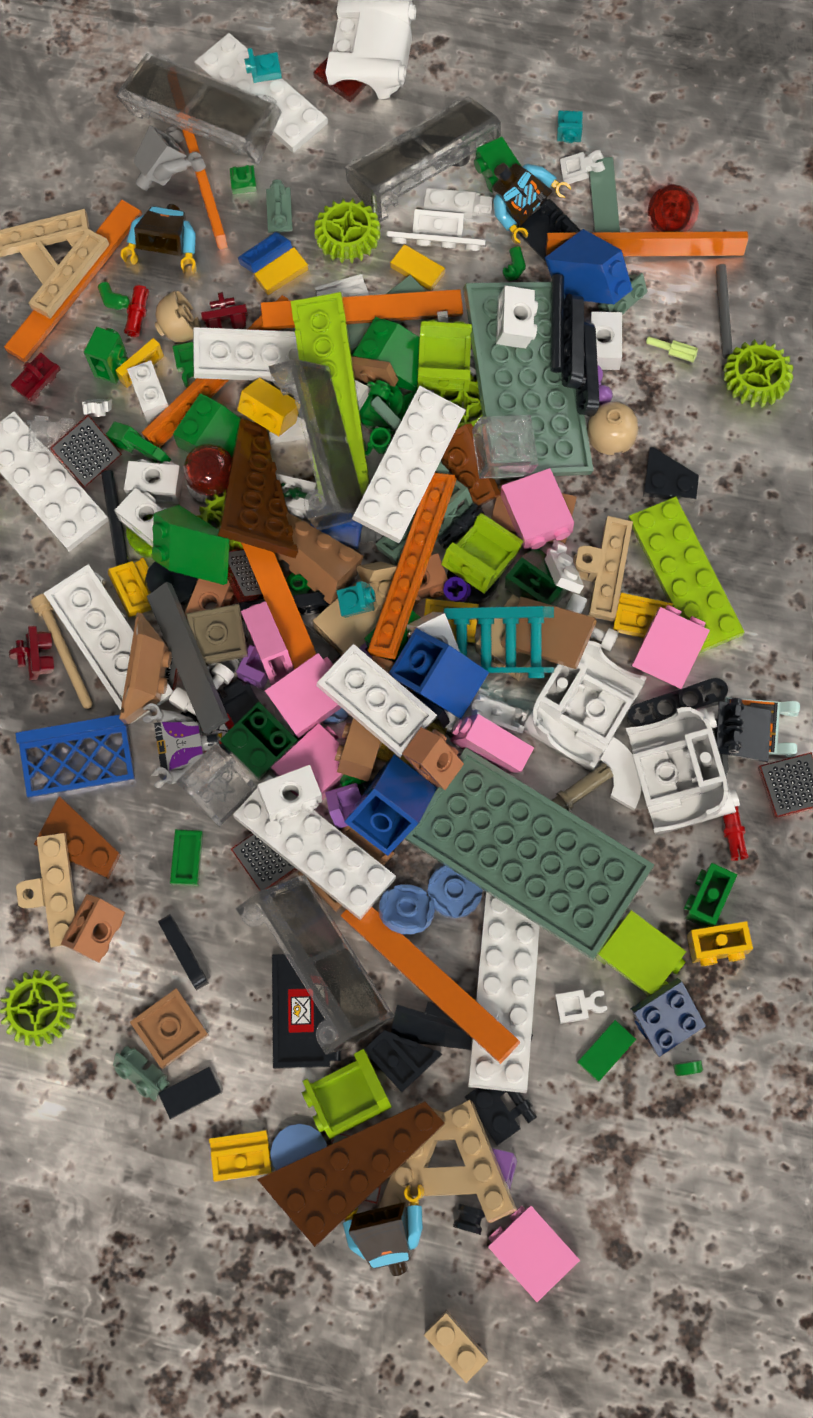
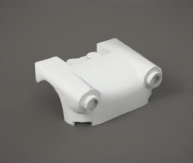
(372, 44)
(583, 707)
(681, 770)

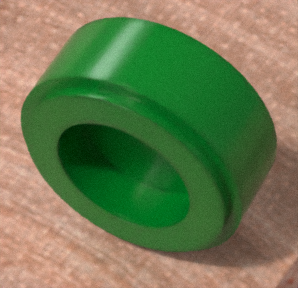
(688, 1067)

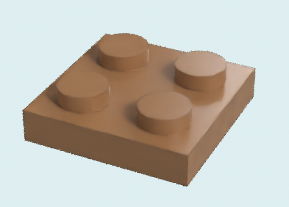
(169, 1028)

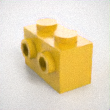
(268, 407)
(720, 942)

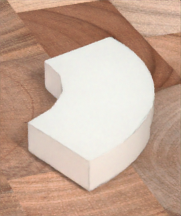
(625, 774)

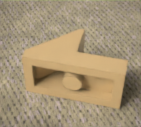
(379, 576)

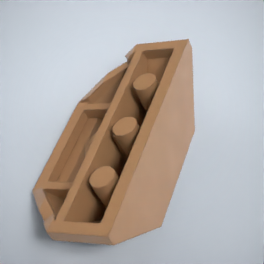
(145, 671)

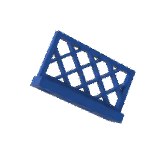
(74, 732)

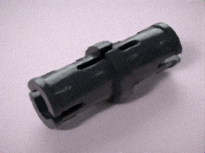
(460, 526)

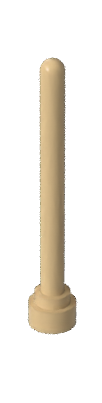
(44, 608)

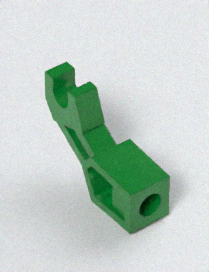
(129, 439)

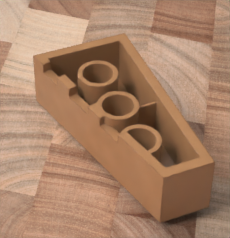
(321, 559)
(361, 746)

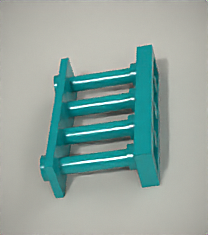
(510, 618)

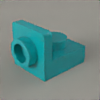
(263, 67)
(569, 126)
(356, 599)

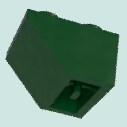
(533, 580)
(258, 741)

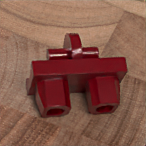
(236, 313)
(35, 377)
(34, 642)

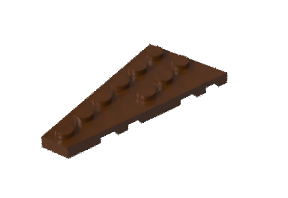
(254, 498)
(337, 1179)

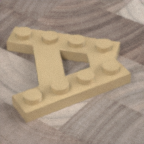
(56, 279)
(478, 1176)

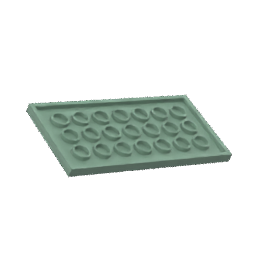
(521, 380)
(531, 854)

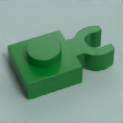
(184, 361)

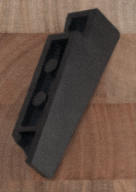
(430, 1027)

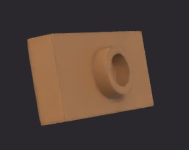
(373, 370)

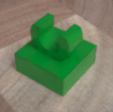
(243, 179)

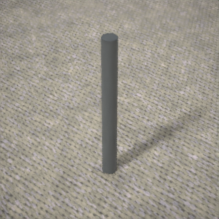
(724, 310)

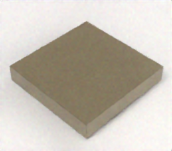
(219, 633)

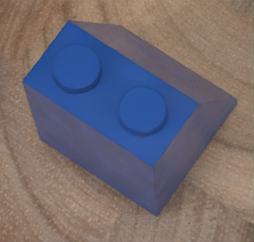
(591, 268)
(438, 673)
(391, 805)

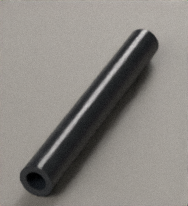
(557, 324)
(116, 526)

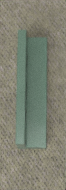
(460, 492)

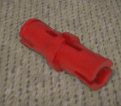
(136, 311)
(735, 834)

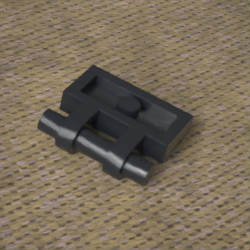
(496, 1116)

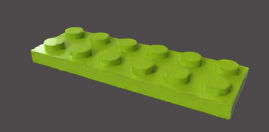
(685, 570)

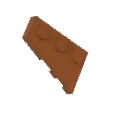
(462, 462)
(84, 843)

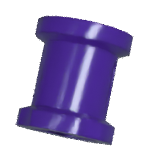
(452, 584)

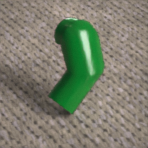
(517, 266)
(112, 300)

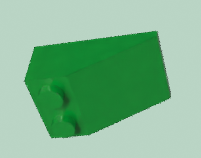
(392, 344)
(205, 424)
(189, 545)

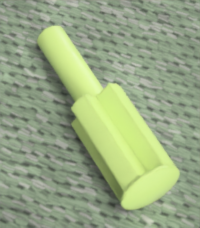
(675, 349)

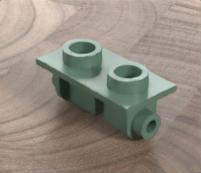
(279, 207)
(639, 290)
(130, 1064)

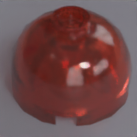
(673, 209)
(207, 469)

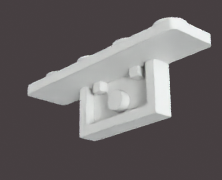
(437, 228)

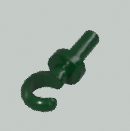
(296, 492)

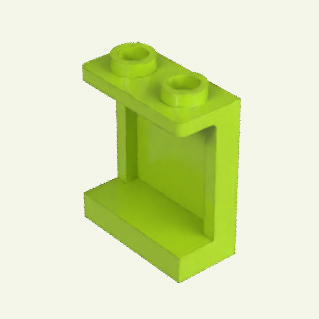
(444, 356)
(482, 553)
(642, 954)
(346, 1096)

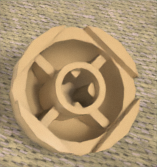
(175, 318)
(612, 428)

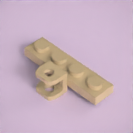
(605, 567)
(54, 887)

